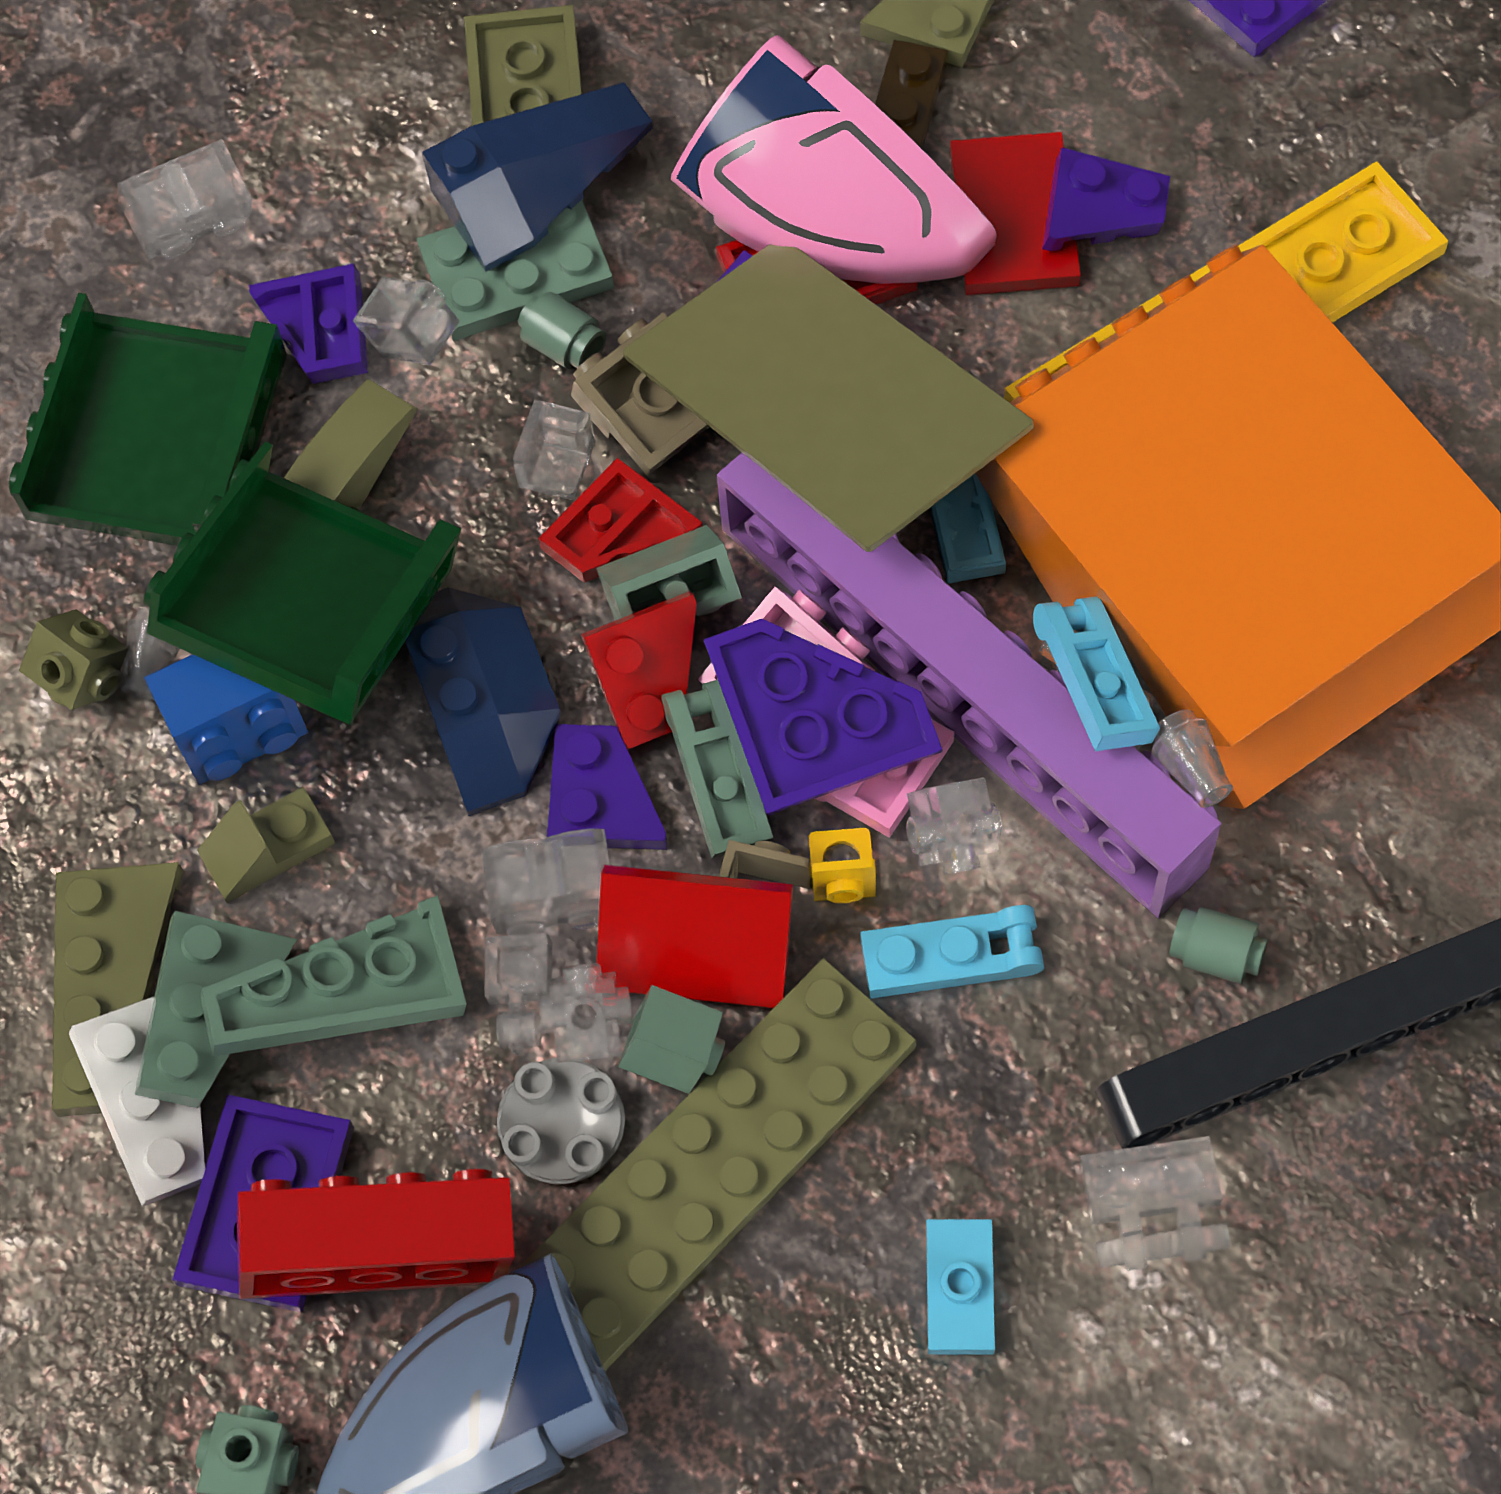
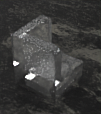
(554, 449)

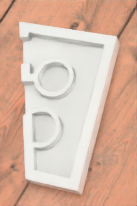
(154, 1137)

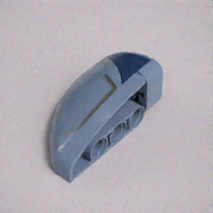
(482, 1397)

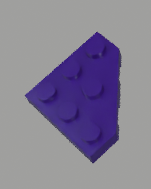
(814, 715)

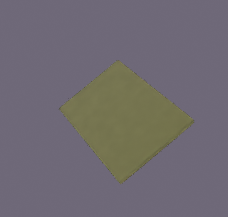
(828, 393)

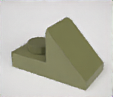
(260, 846)

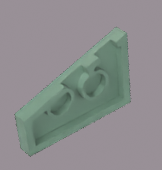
(177, 1048)

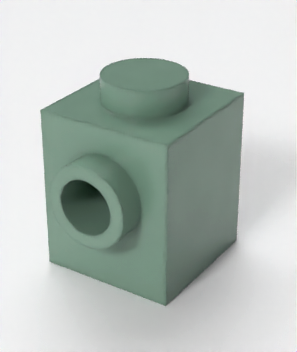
(673, 1040)

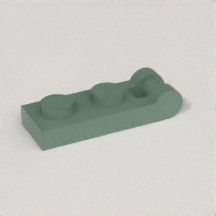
(716, 770)

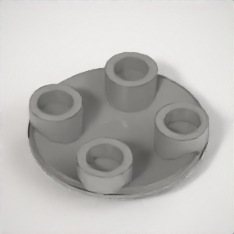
(560, 1120)

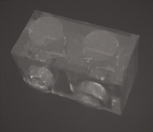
(185, 201)

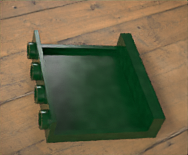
(143, 423)
(297, 589)

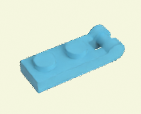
(1096, 673)
(950, 952)

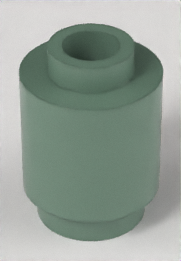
(560, 330)
(1218, 944)

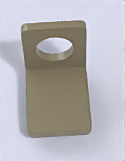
(766, 861)

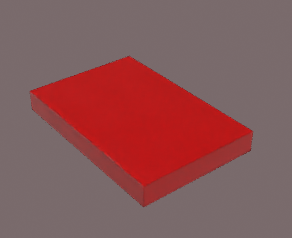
(1012, 188)
(695, 934)

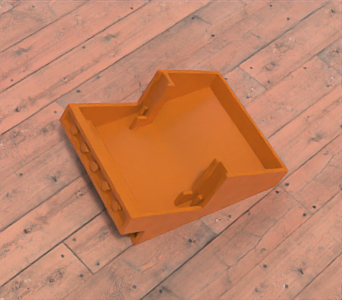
(1251, 517)

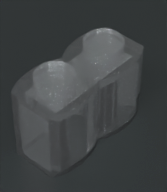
(546, 881)

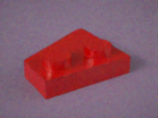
(614, 520)

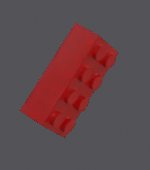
(373, 1234)

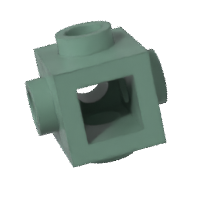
(234, 1437)

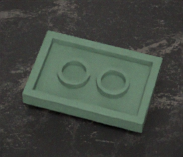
(562, 263)

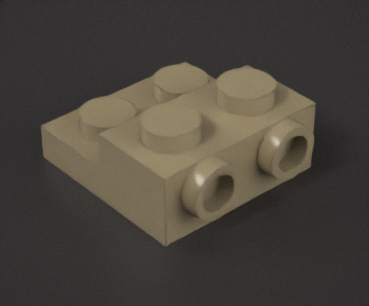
(632, 406)

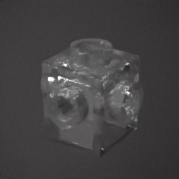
(953, 825)
(583, 1036)

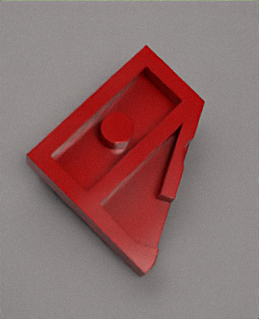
(640, 662)

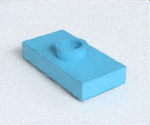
(967, 533)
(960, 1287)

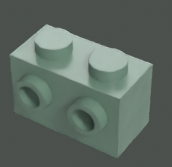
(668, 569)

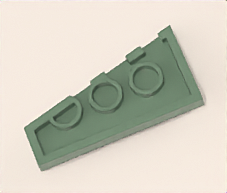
(365, 982)

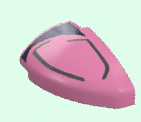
(821, 169)

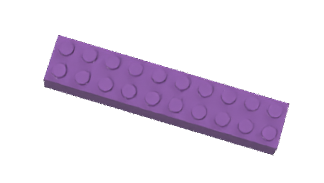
(981, 687)

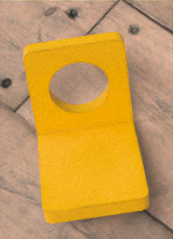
(845, 879)

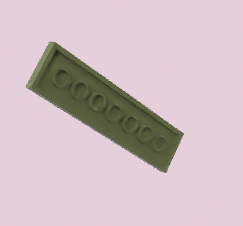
(722, 1155)

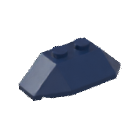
(484, 694)

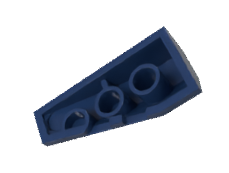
(523, 169)

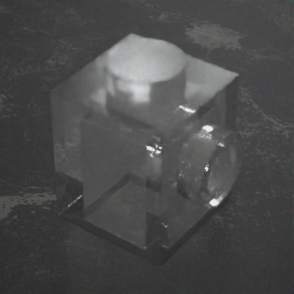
(407, 320)

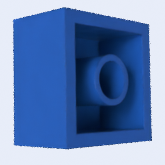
(222, 717)

